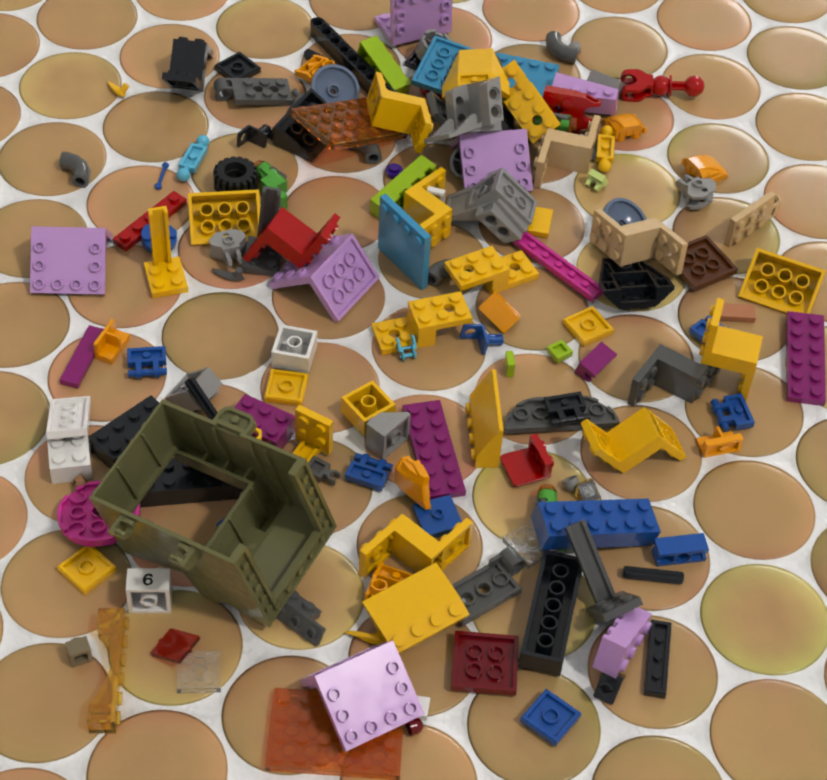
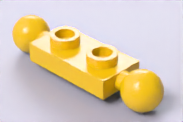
(605, 149)

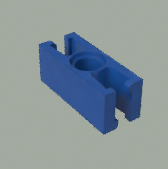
(680, 549)

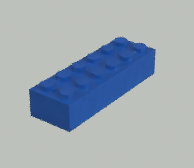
(609, 521)

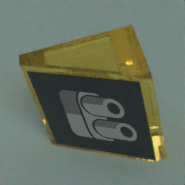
(587, 490)

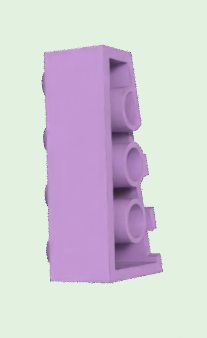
(607, 94)
(622, 641)

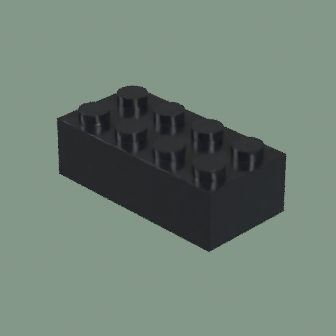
(115, 436)

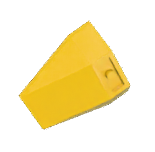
(475, 66)

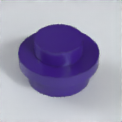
(393, 170)

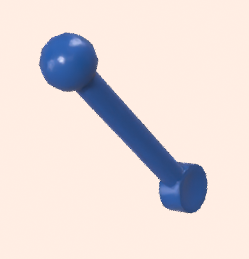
(158, 186)

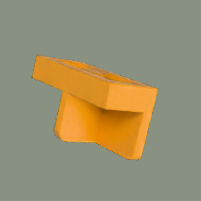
(499, 311)
(110, 343)
(719, 443)

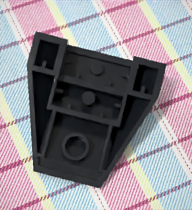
(633, 284)

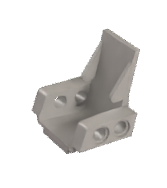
(477, 108)
(497, 204)

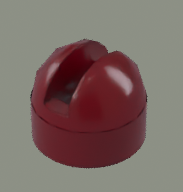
(414, 726)

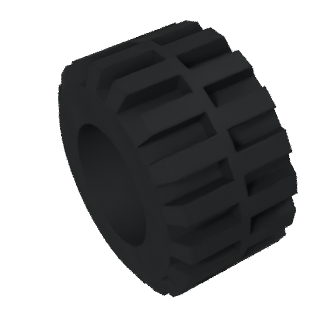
(235, 175)

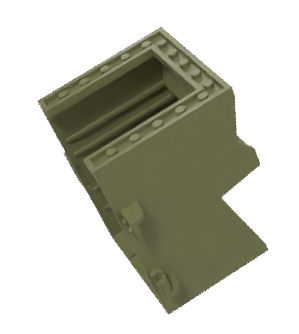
(265, 537)

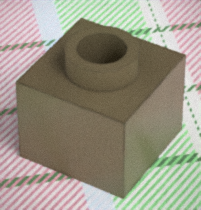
(78, 651)

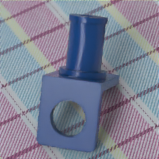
(481, 335)

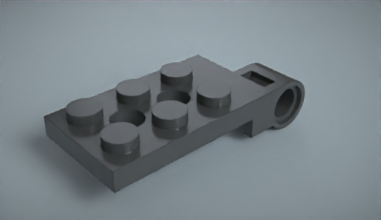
(245, 91)
(496, 578)

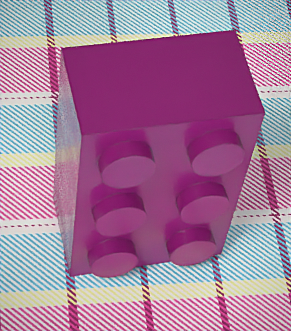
(275, 423)

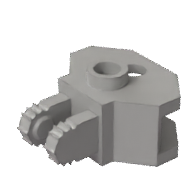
(696, 190)
(228, 247)

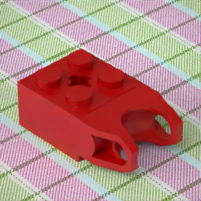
(571, 103)

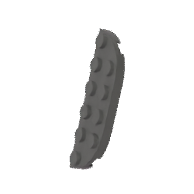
(532, 417)

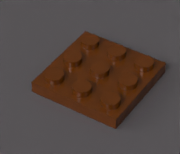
(705, 264)

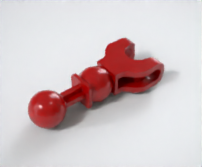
(643, 85)

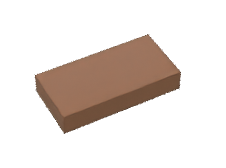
(738, 312)

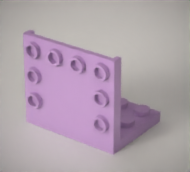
(413, 17)
(491, 151)
(68, 260)
(336, 275)
(366, 694)

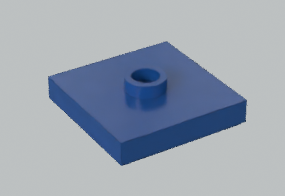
(438, 519)
(550, 717)

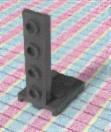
(268, 260)
(607, 602)

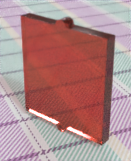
(175, 646)

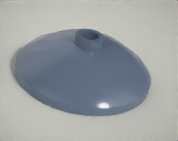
(335, 79)
(624, 211)

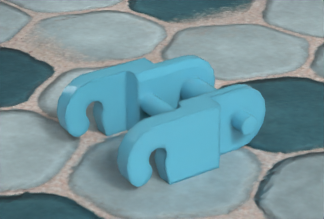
(413, 346)

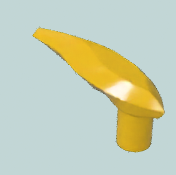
(119, 91)
(367, 637)

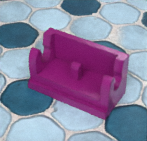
(595, 361)

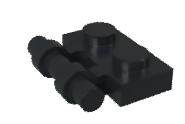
(565, 404)

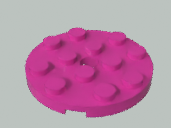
(78, 518)

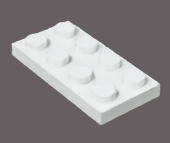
(68, 418)

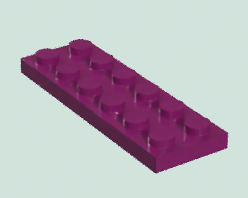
(805, 358)
(434, 448)

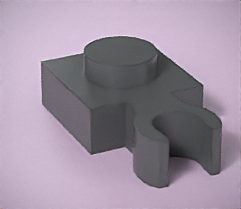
(321, 470)

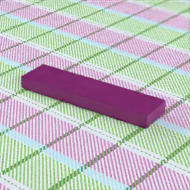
(81, 359)

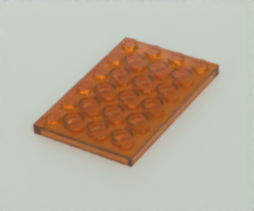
(343, 124)
(307, 743)

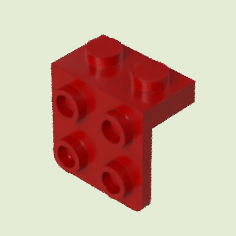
(529, 463)

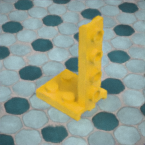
(164, 273)
(313, 432)

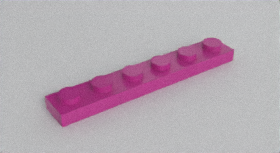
(559, 266)

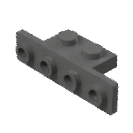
(301, 617)

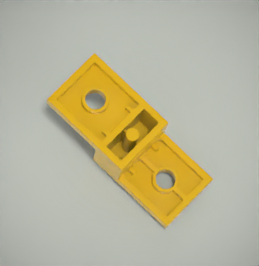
(491, 270)
(422, 320)

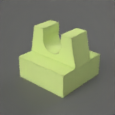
(598, 178)

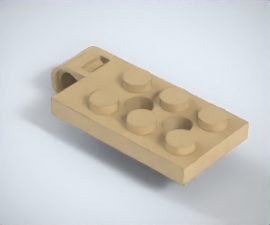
(752, 217)

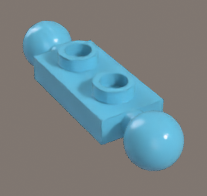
(193, 158)

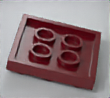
(485, 663)

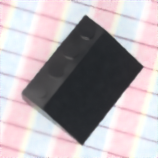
(293, 136)

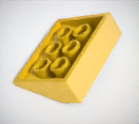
(223, 211)
(781, 283)
(485, 423)
(416, 608)

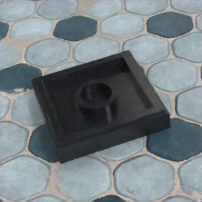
(237, 67)

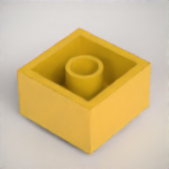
(365, 403)

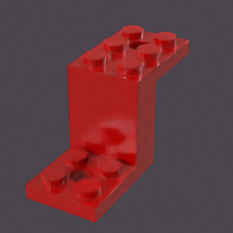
(292, 238)

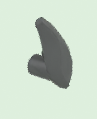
(298, 95)
(233, 276)

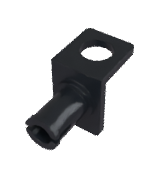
(254, 135)
(608, 687)

